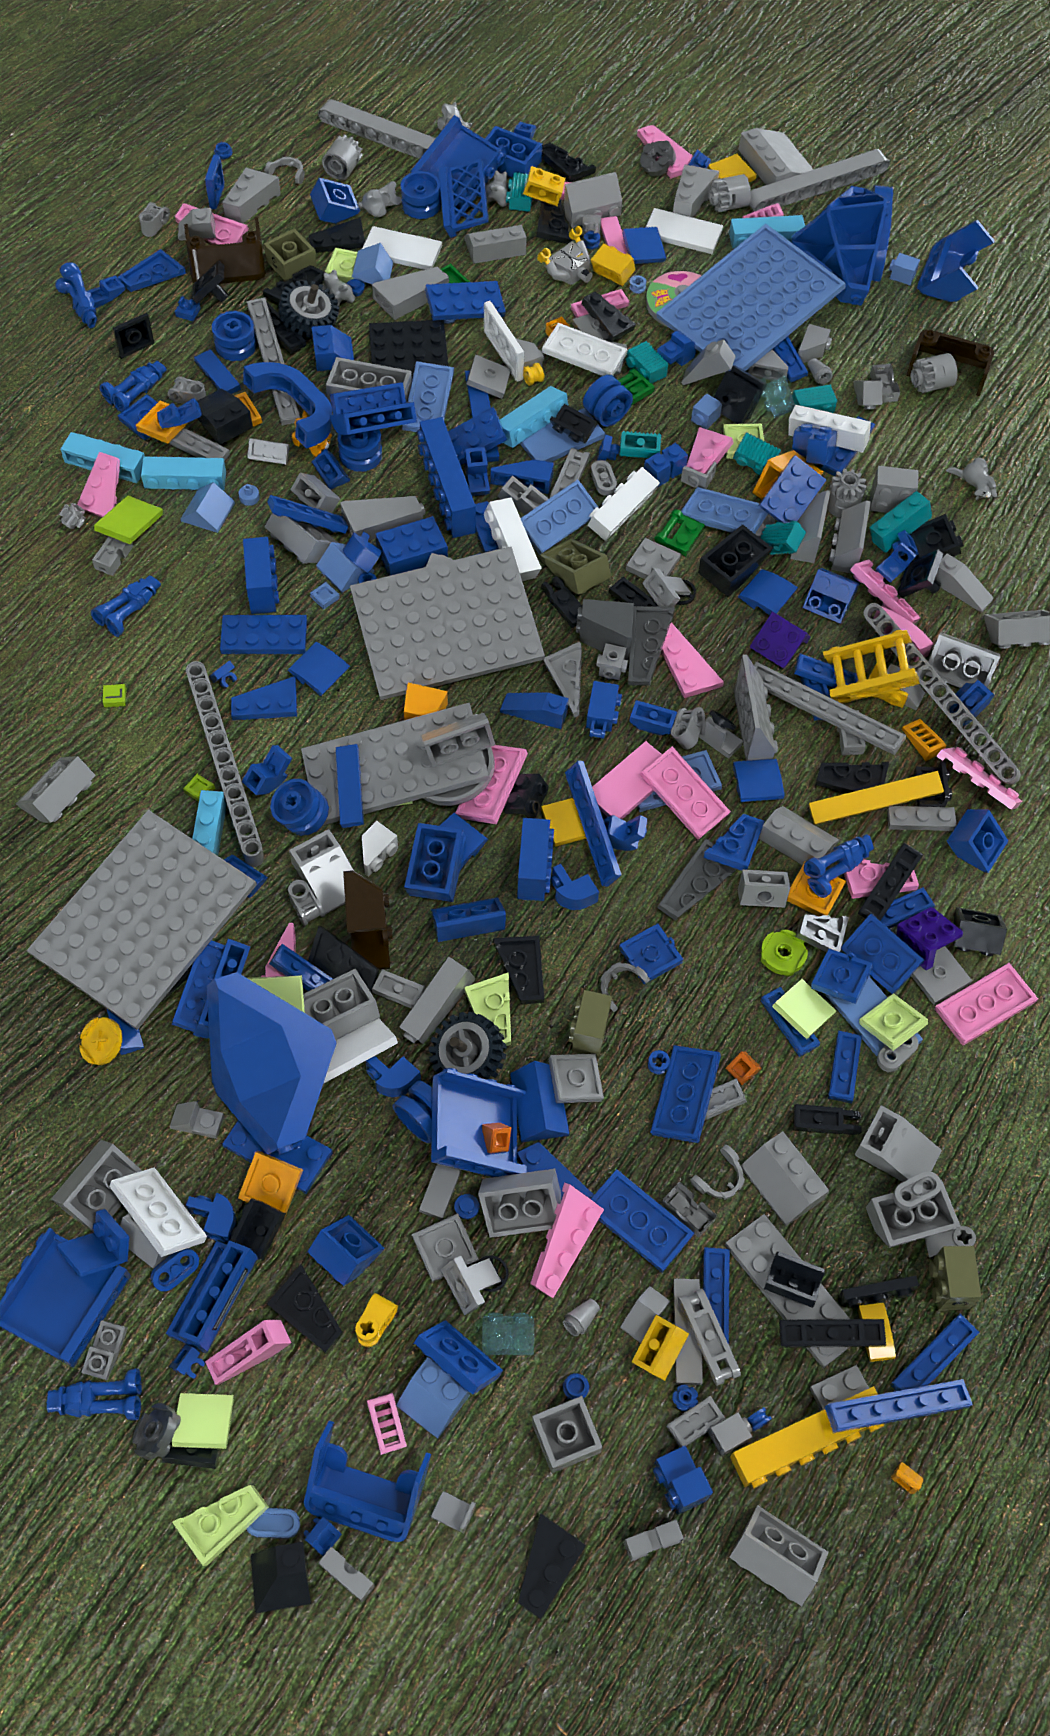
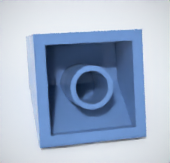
(432, 1398)

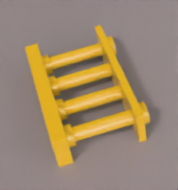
(884, 682)

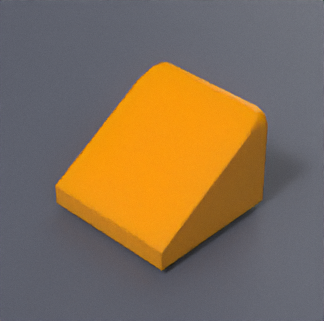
(907, 1478)

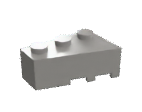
(693, 189)
(249, 194)

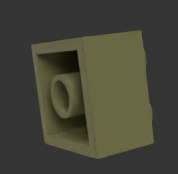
(289, 254)
(590, 1023)
(955, 1278)

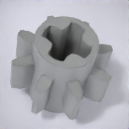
(72, 516)

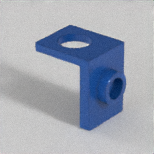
(894, 564)

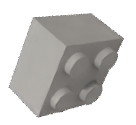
(892, 487)
(566, 1434)

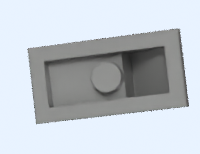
(196, 1120)

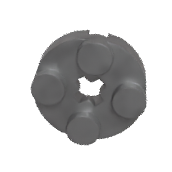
(656, 149)
(156, 1432)

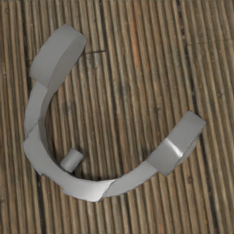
(299, 177)
(618, 967)
(702, 1187)

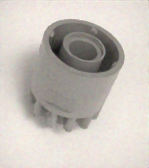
(342, 157)
(730, 193)
(934, 373)
(845, 491)

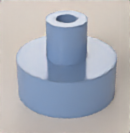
(249, 495)

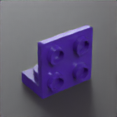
(779, 640)
(928, 933)

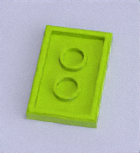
(128, 519)

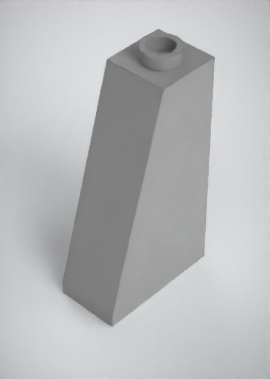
(406, 292)
(380, 514)
(436, 1001)

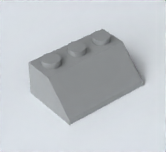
(592, 196)
(496, 244)
(812, 522)
(300, 537)
(849, 537)
(1019, 628)
(962, 661)
(458, 739)
(57, 789)
(796, 836)
(342, 1004)
(784, 1179)
(88, 1186)
(520, 1202)
(902, 1226)
(779, 1555)

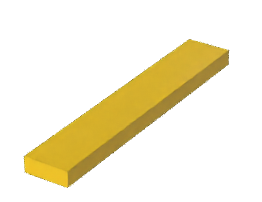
(876, 798)

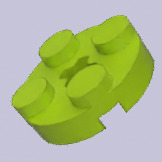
(783, 964)

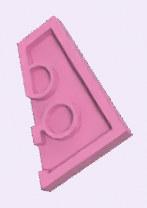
(707, 449)
(100, 489)
(866, 876)

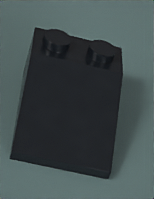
(224, 416)
(734, 560)

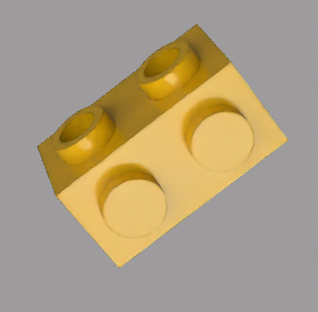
(544, 186)
(613, 264)
(660, 1347)

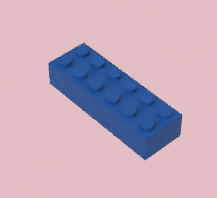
(447, 477)

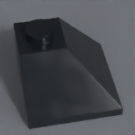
(133, 335)
(280, 1578)

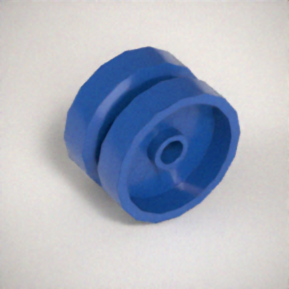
(420, 195)
(234, 335)
(607, 400)
(360, 450)
(299, 807)
(416, 1110)

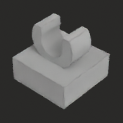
(591, 223)

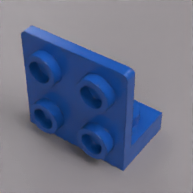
(97, 1250)

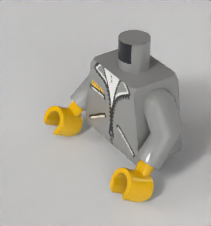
(570, 262)

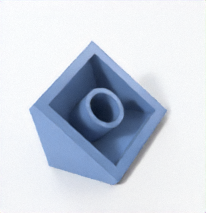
(372, 264)
(208, 508)
(339, 568)

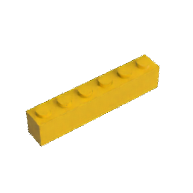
(793, 1445)

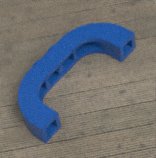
(886, 192)
(282, 377)

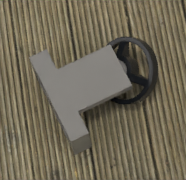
(668, 590)
(718, 737)
(469, 1281)

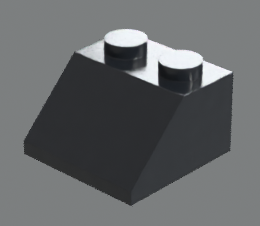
(980, 931)

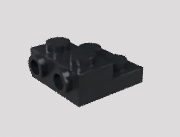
(937, 535)

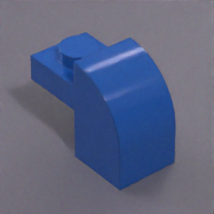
(678, 349)
(476, 471)
(361, 551)
(270, 774)
(625, 834)
(573, 894)
(392, 1081)
(219, 1215)

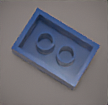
(520, 151)
(410, 545)
(259, 572)
(535, 859)
(435, 862)

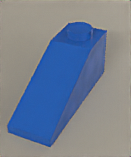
(529, 473)
(537, 707)

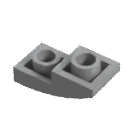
(105, 1350)

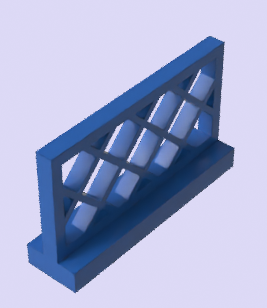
(449, 185)

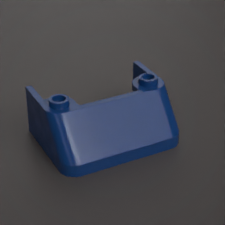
(944, 271)
(359, 1497)

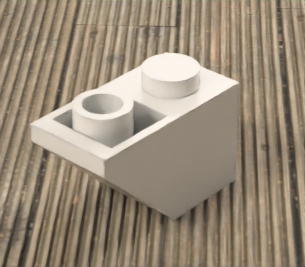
(377, 845)

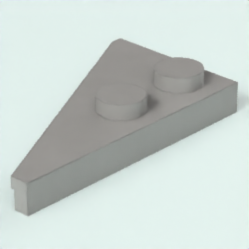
(566, 672)

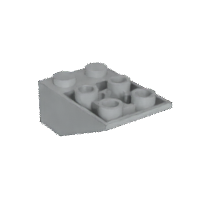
(321, 866)
(897, 1146)

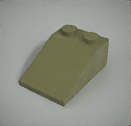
(577, 565)

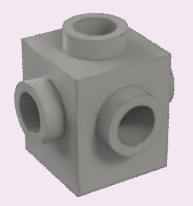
(612, 662)

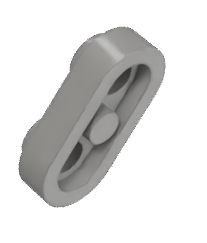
(606, 481)
(900, 1055)
(916, 1192)

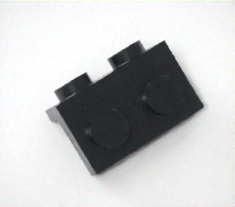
(573, 423)
(526, 795)
(937, 800)
(257, 1227)
(794, 1279)

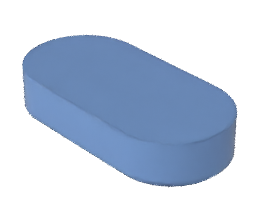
(275, 1524)

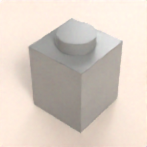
(730, 1434)

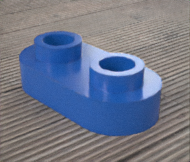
(175, 1270)

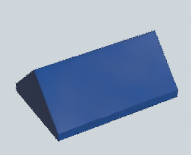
(469, 919)
(537, 1111)

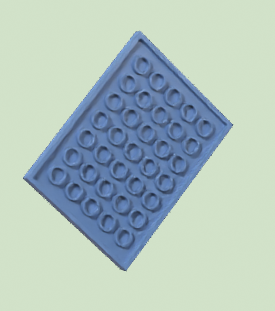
(752, 297)

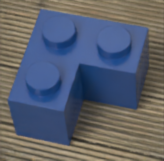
(815, 443)
(682, 1480)

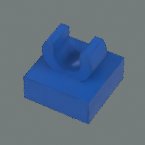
(699, 160)
(187, 309)
(607, 449)
(908, 540)
(222, 673)
(185, 1359)
(322, 1536)

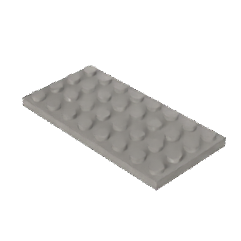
(394, 764)

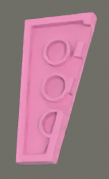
(652, 134)
(226, 230)
(887, 594)
(687, 665)
(980, 777)
(568, 1235)

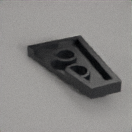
(564, 164)
(552, 223)
(609, 317)
(851, 778)
(523, 962)

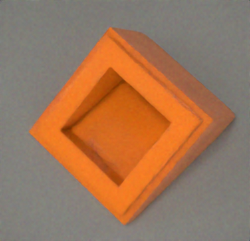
(743, 1067)
(496, 1137)

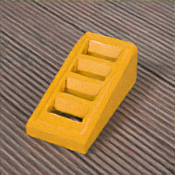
(921, 746)

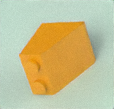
(773, 469)

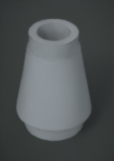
(820, 371)
(579, 1319)

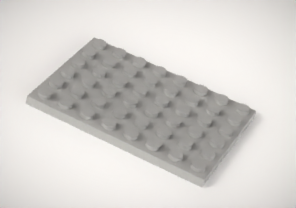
(446, 622)
(142, 919)

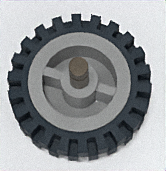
(307, 307)
(469, 1045)

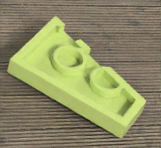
(492, 1001)
(219, 1524)

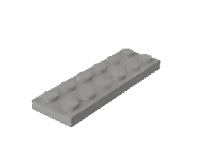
(755, 1251)

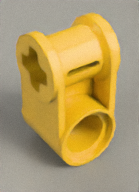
(376, 1316)

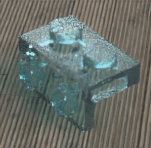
(778, 397)
(508, 1334)

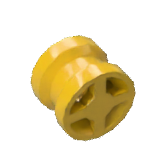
(533, 374)

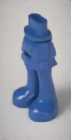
(73, 284)
(143, 379)
(136, 596)
(847, 855)
(81, 1397)

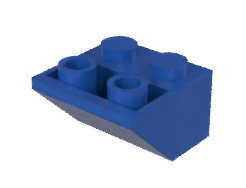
(830, 595)

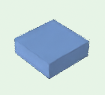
(324, 595)

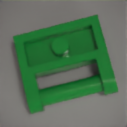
(639, 387)
(685, 536)

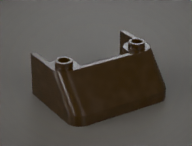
(241, 260)
(961, 350)
(367, 919)

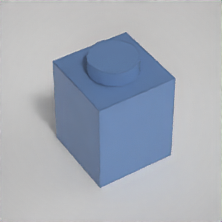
(904, 268)
(706, 411)

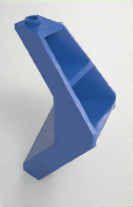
(847, 239)
(266, 1060)

